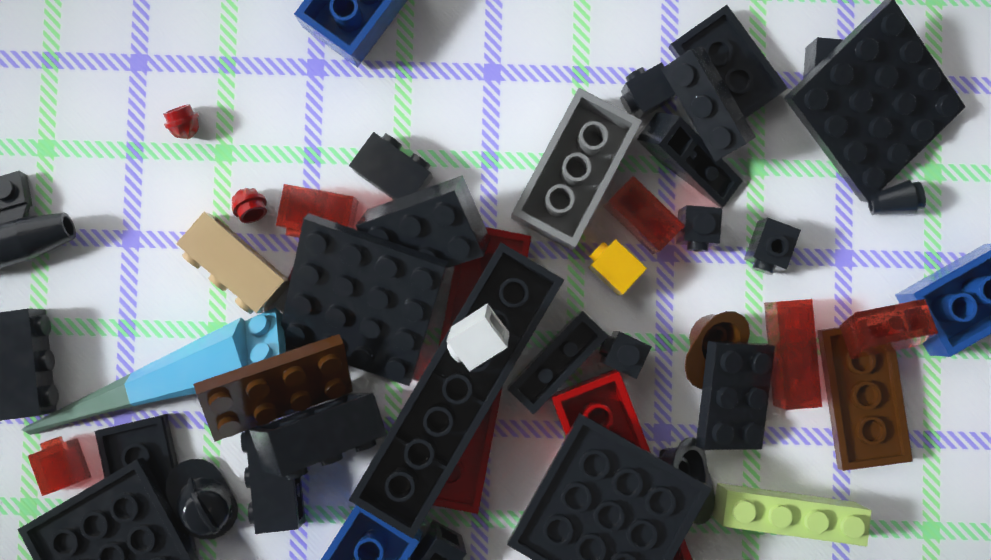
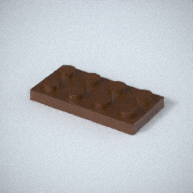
(274, 387)
(864, 405)

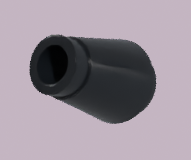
(898, 199)

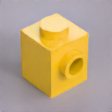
(616, 266)

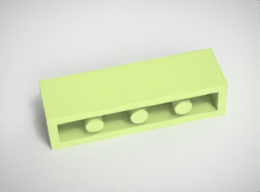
(792, 514)

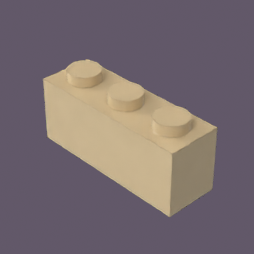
(232, 264)

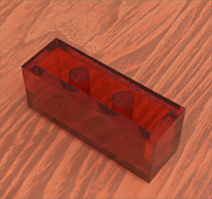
(795, 361)

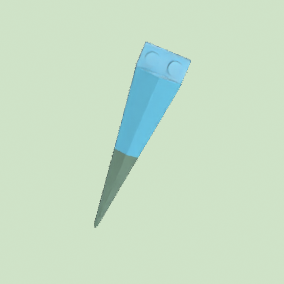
(174, 374)

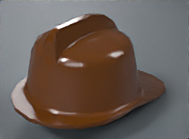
(713, 327)

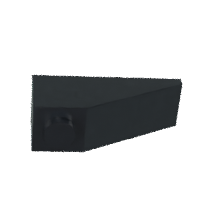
(686, 155)

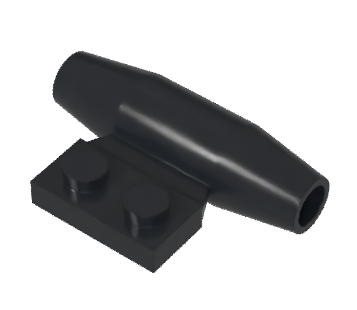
(24, 236)

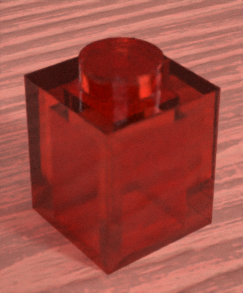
(59, 465)

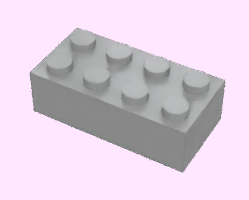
(575, 169)

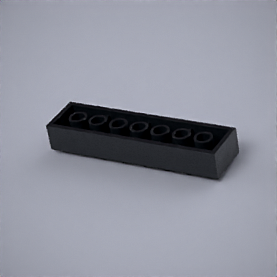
(451, 399)

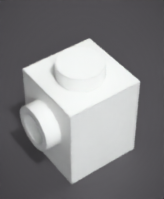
(477, 338)

